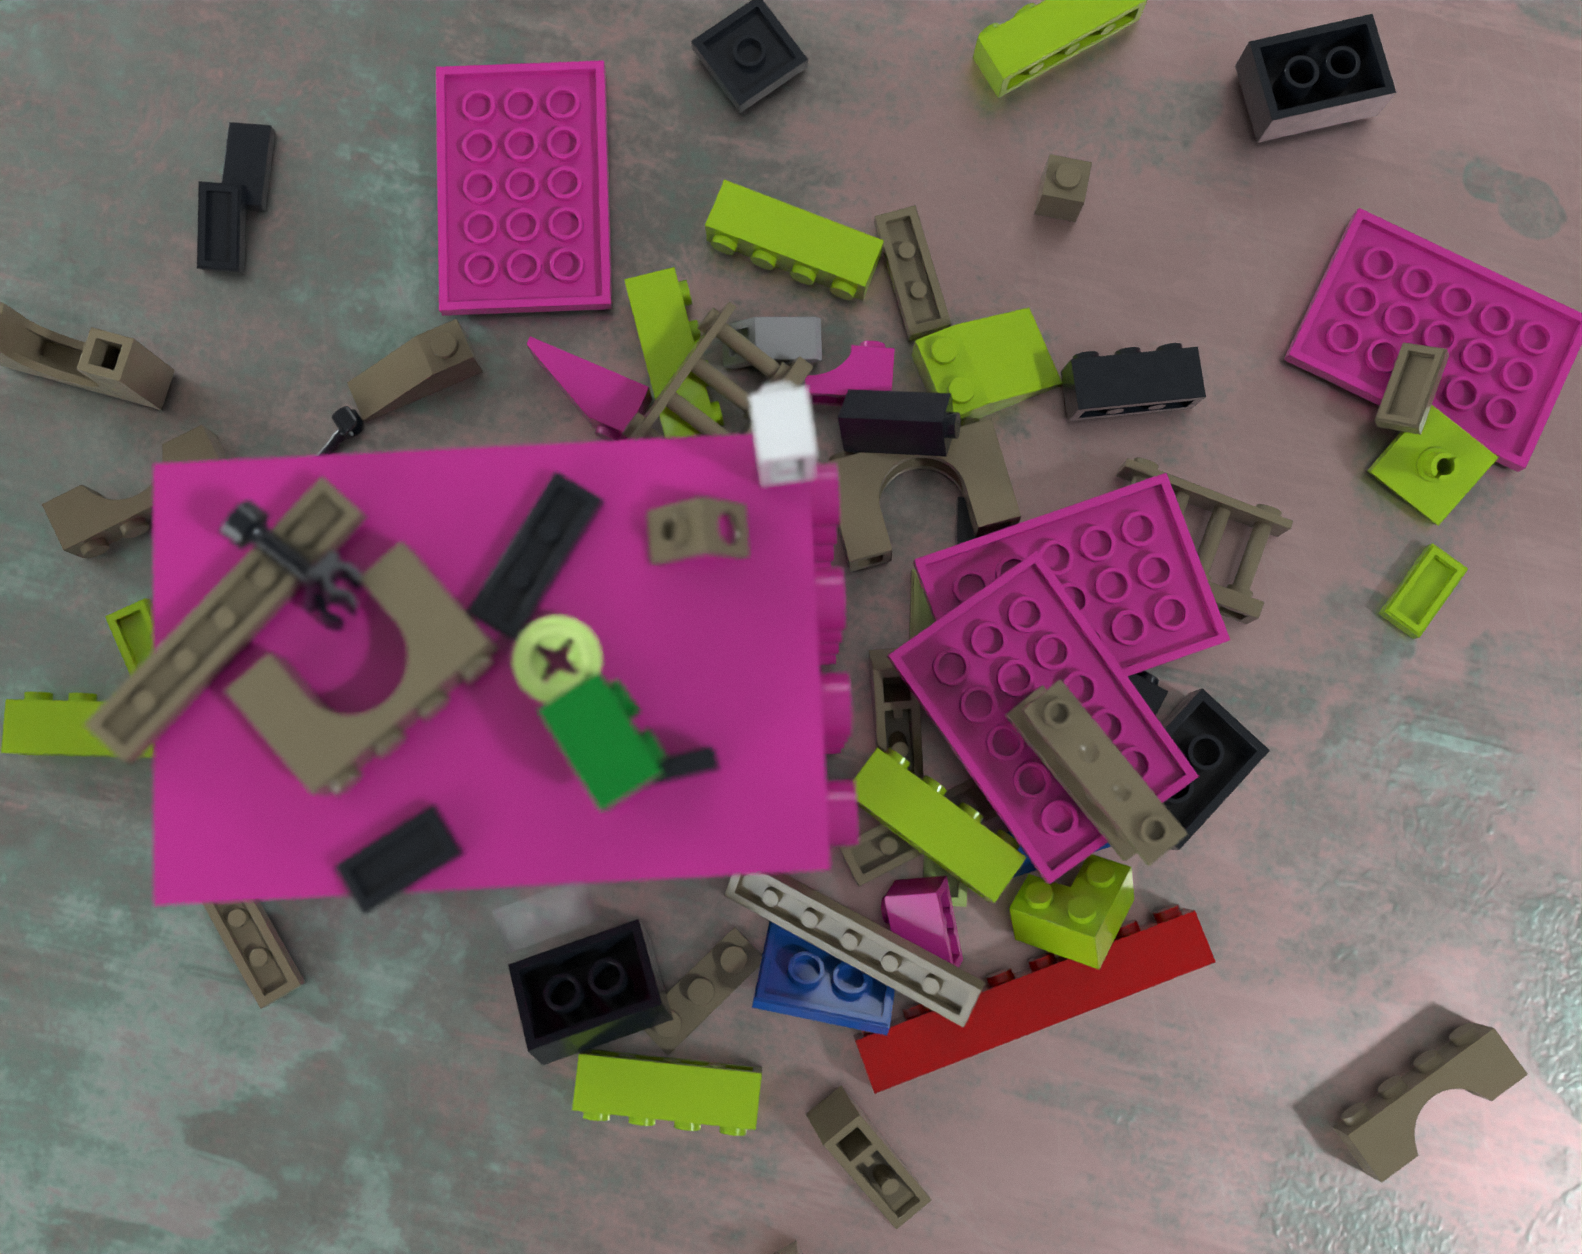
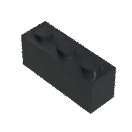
(1132, 382)

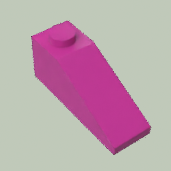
(598, 394)

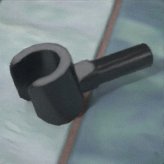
(348, 425)

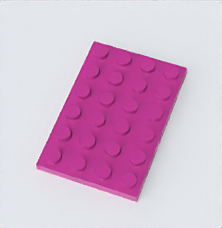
(523, 188)
(1501, 337)
(1118, 559)
(994, 655)

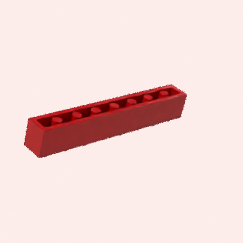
(1037, 998)

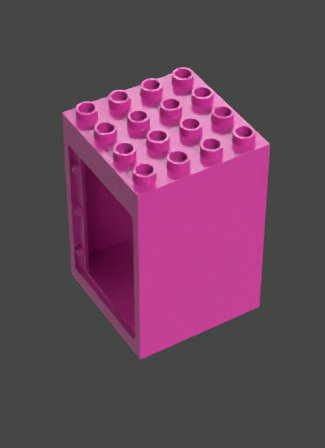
(702, 644)

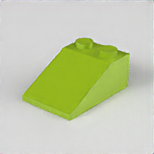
(987, 363)

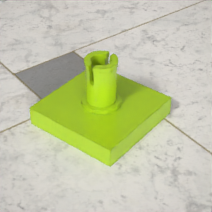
(1433, 468)

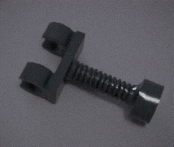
(249, 526)

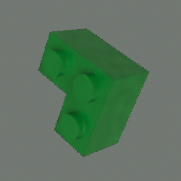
(604, 741)

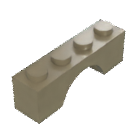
(90, 522)
(1383, 1129)

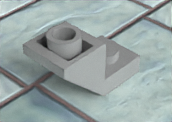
(779, 338)

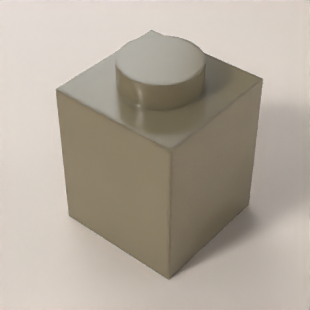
(1063, 188)

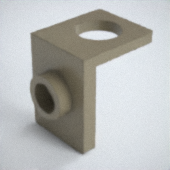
(692, 530)

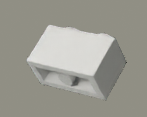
(783, 434)

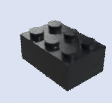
(1315, 78)
(1218, 752)
(589, 992)

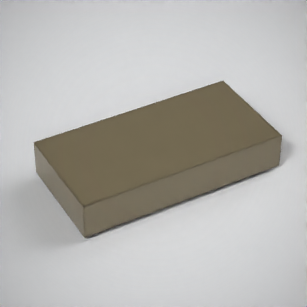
(1412, 388)

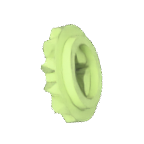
(555, 633)

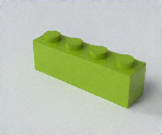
(1047, 36)
(793, 241)
(666, 340)
(53, 726)
(936, 826)
(667, 1090)

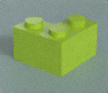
(1076, 919)

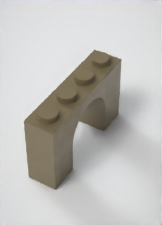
(102, 364)
(971, 463)
(332, 747)

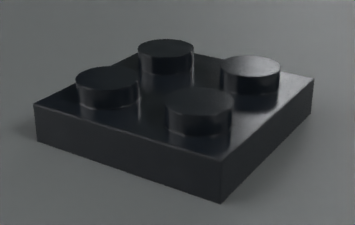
(749, 54)

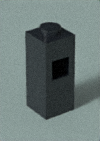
(898, 422)

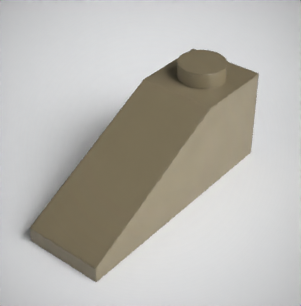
(415, 371)
(895, 711)
(867, 1157)

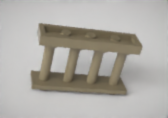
(715, 326)
(1236, 599)
(1095, 773)

